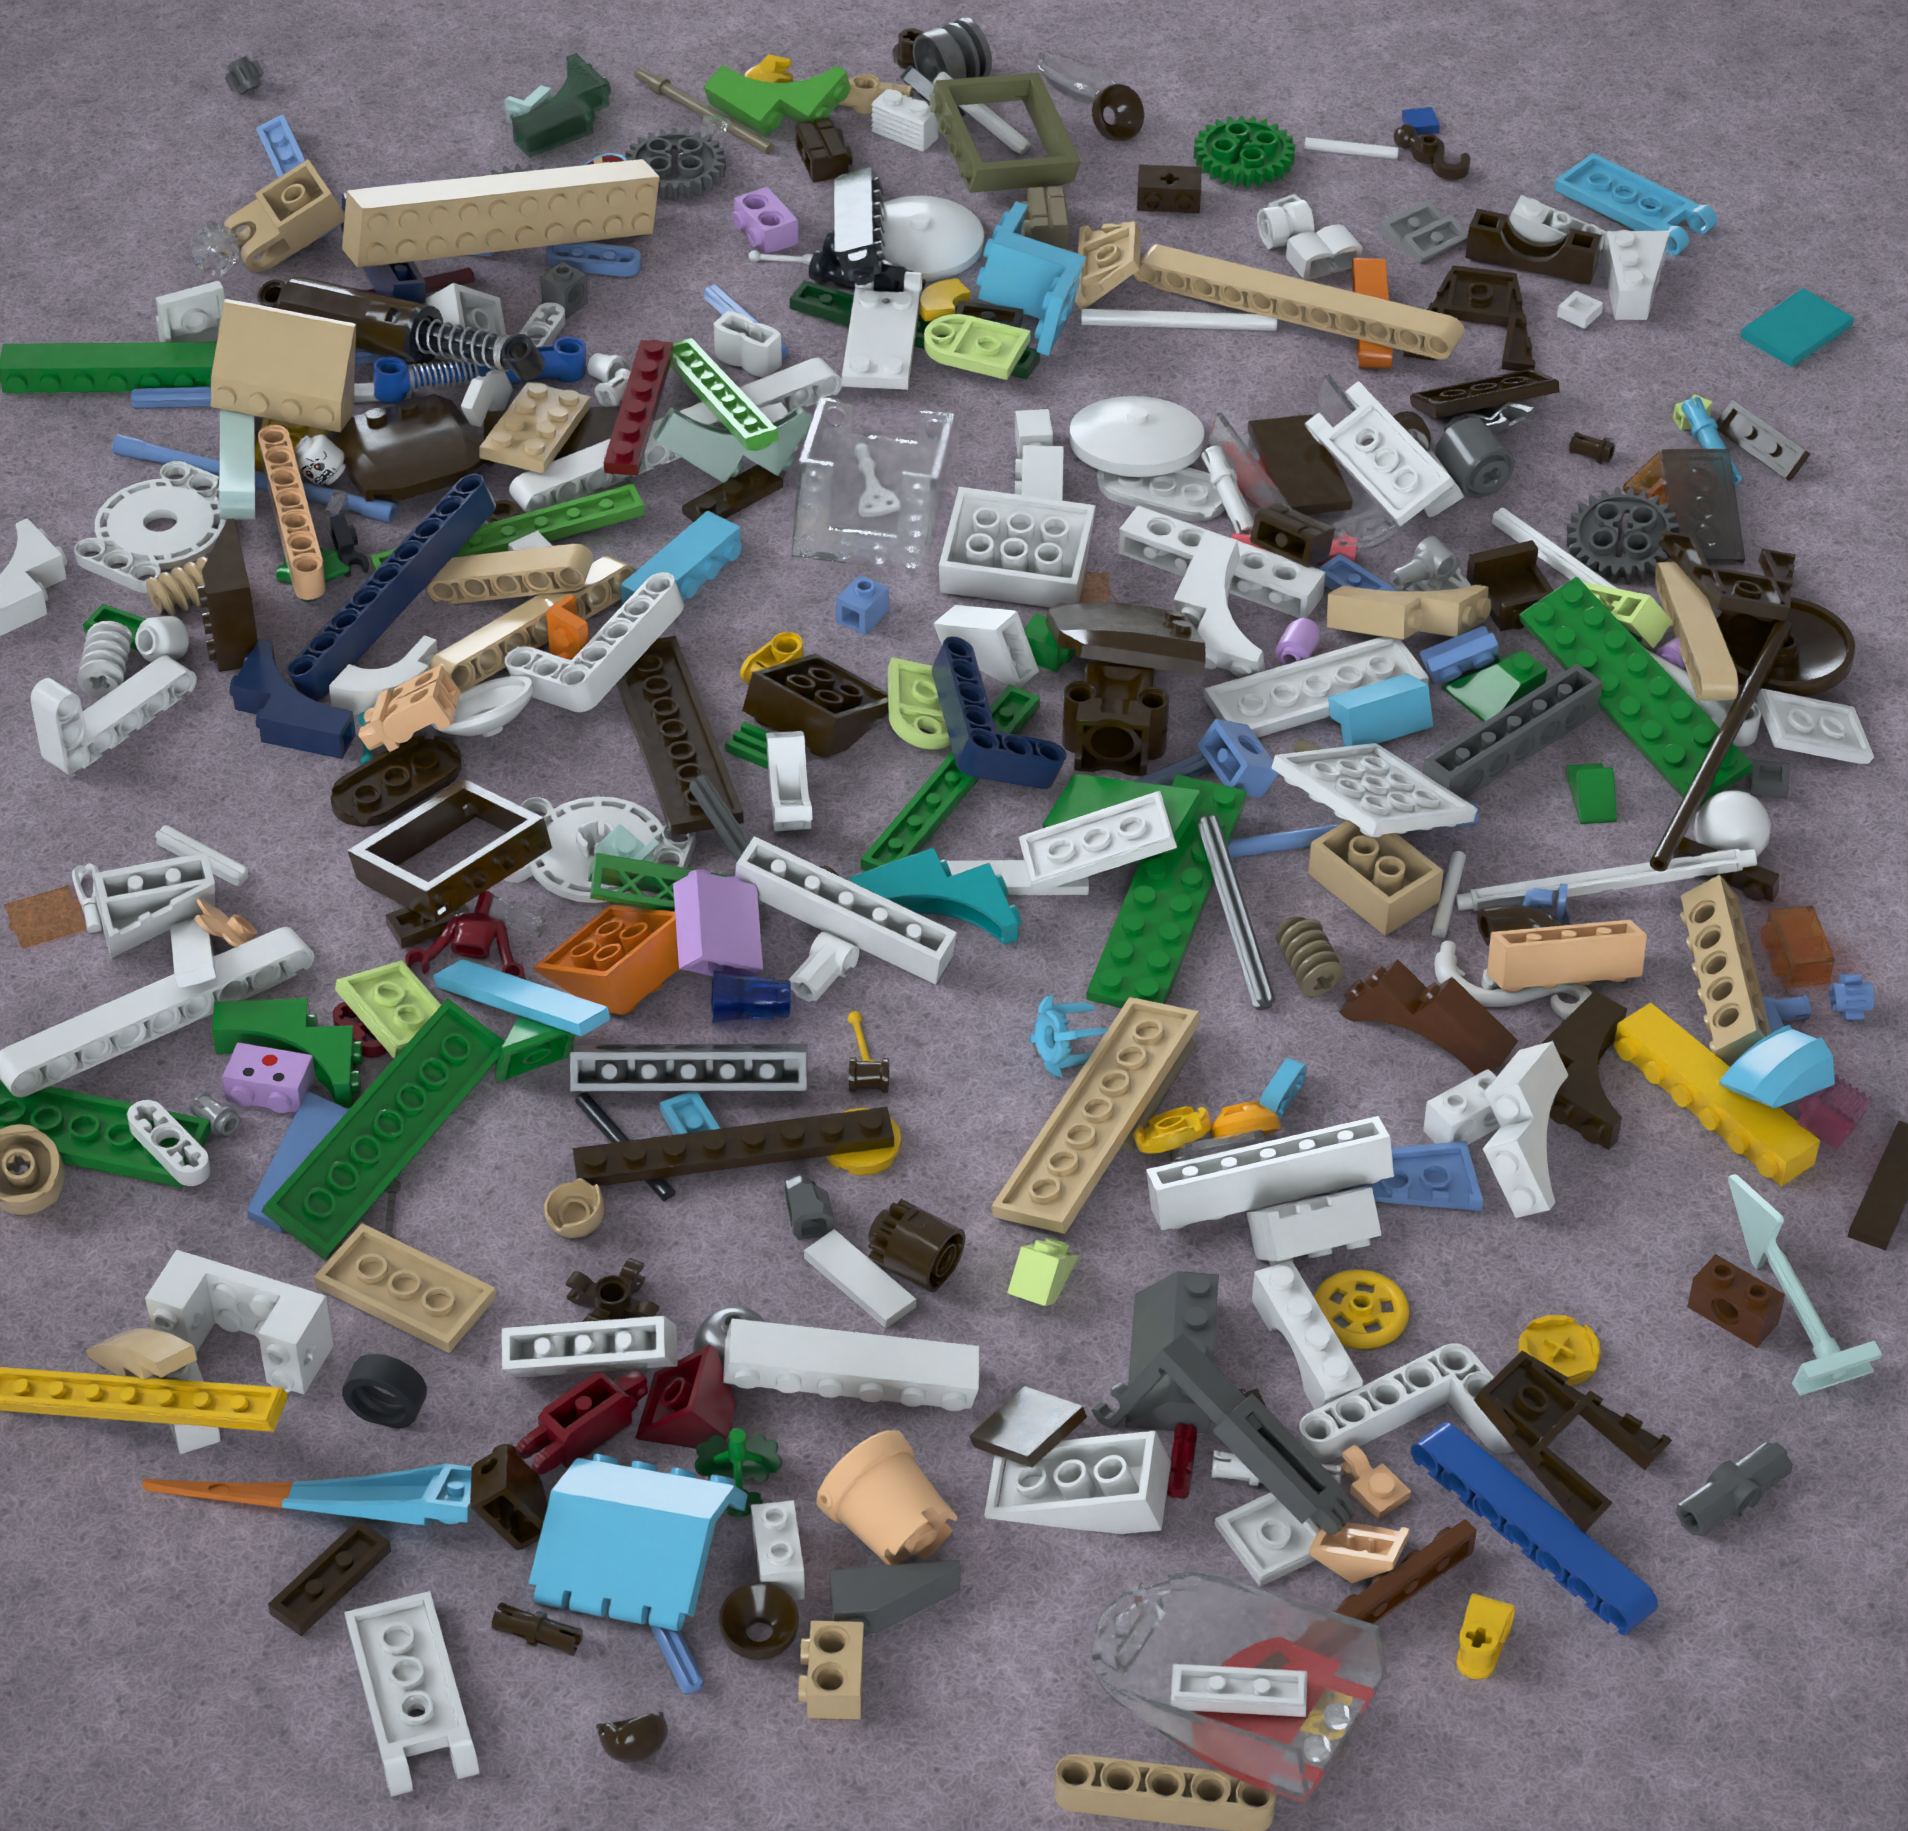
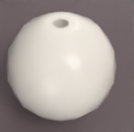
(1733, 822)

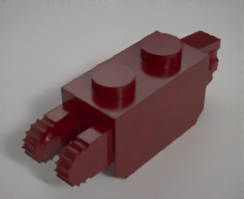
(582, 1420)

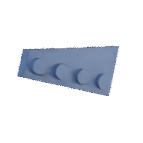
(310, 1125)
(1430, 1177)

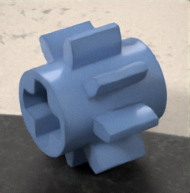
(1851, 996)

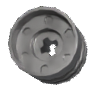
(954, 49)

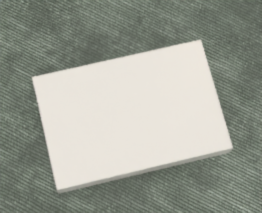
(1814, 727)

